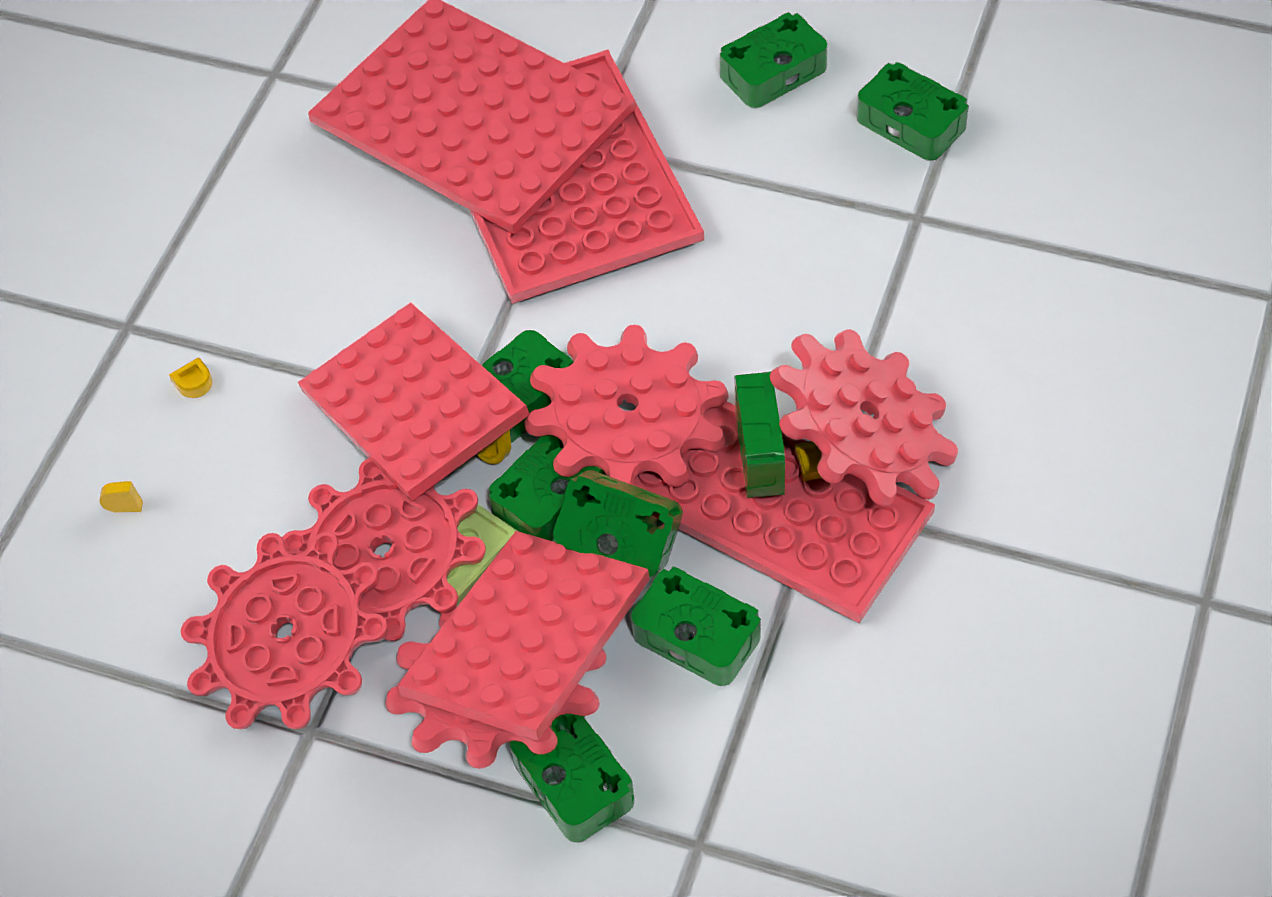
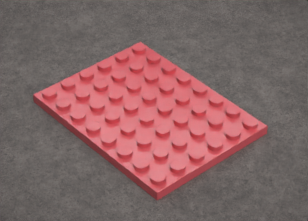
(473, 113)
(604, 216)

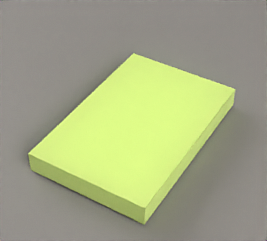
(494, 535)

